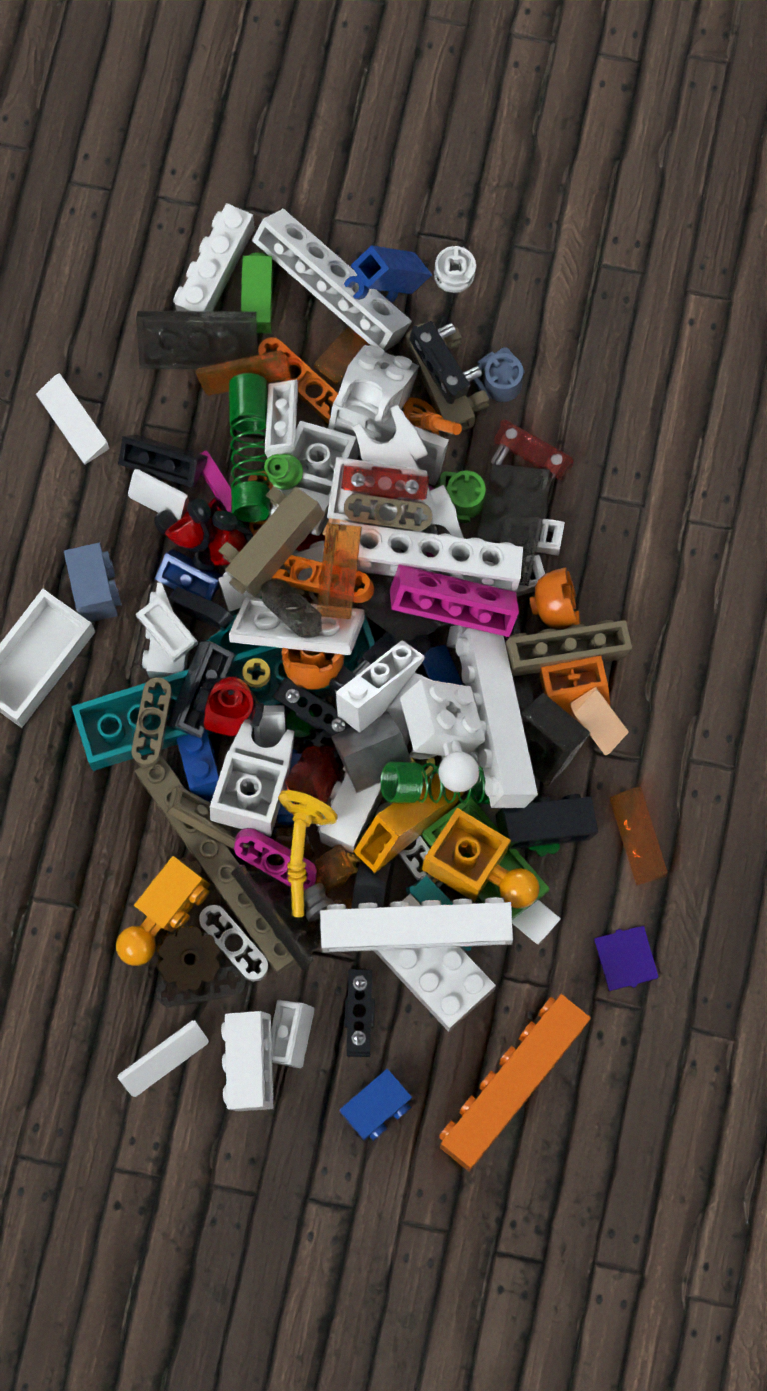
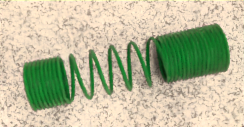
(249, 416)
(404, 784)

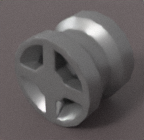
(315, 901)

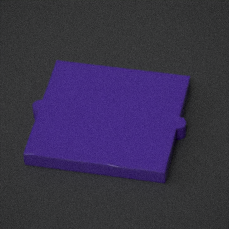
(626, 958)

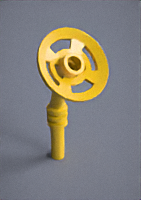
(307, 812)

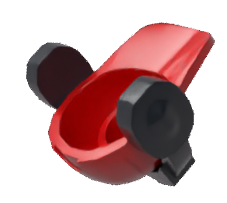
(192, 529)
(225, 529)
(227, 705)

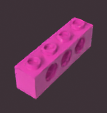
(454, 600)

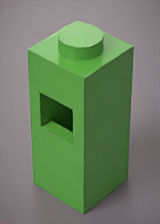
(258, 289)

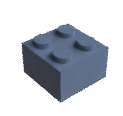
(90, 582)

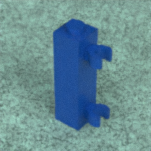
(387, 271)

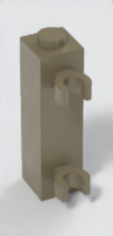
(462, 409)
(273, 542)

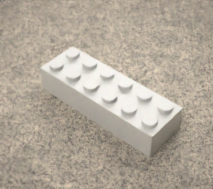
(358, 809)

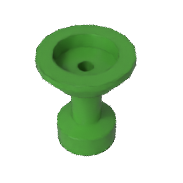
(284, 471)

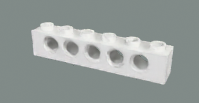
(325, 276)
(385, 561)

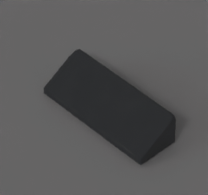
(161, 460)
(208, 664)

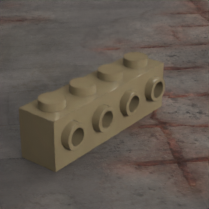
(577, 642)

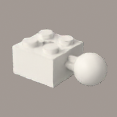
(447, 724)

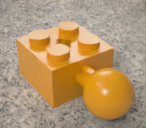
(471, 874)
(166, 907)

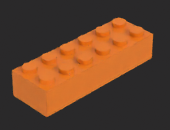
(514, 1083)

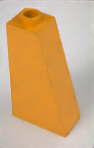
(401, 825)

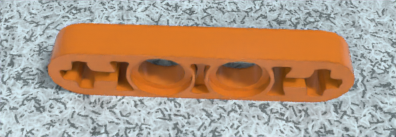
(306, 378)
(297, 564)

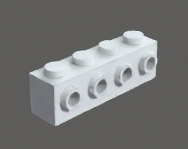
(217, 260)

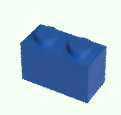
(199, 764)
(376, 1106)

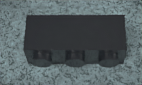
(548, 822)

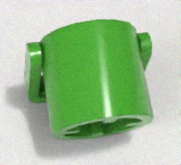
(466, 492)

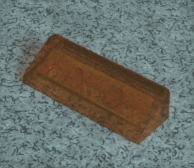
(271, 366)
(338, 570)
(638, 836)

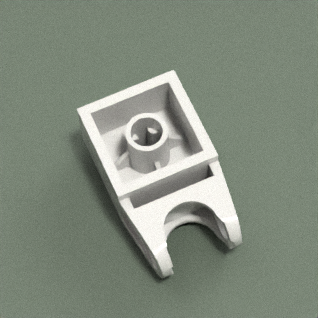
(377, 382)
(317, 452)
(255, 771)

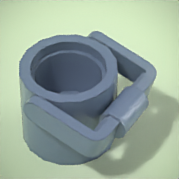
(502, 375)

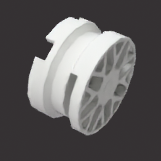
(455, 269)

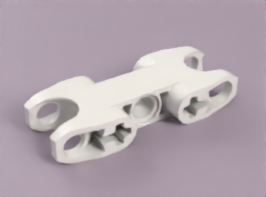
(403, 451)

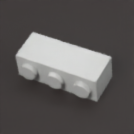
(248, 1061)

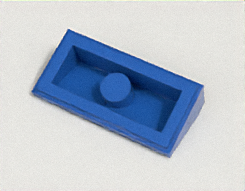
(179, 571)
(439, 666)

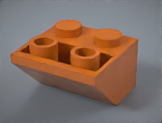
(573, 679)

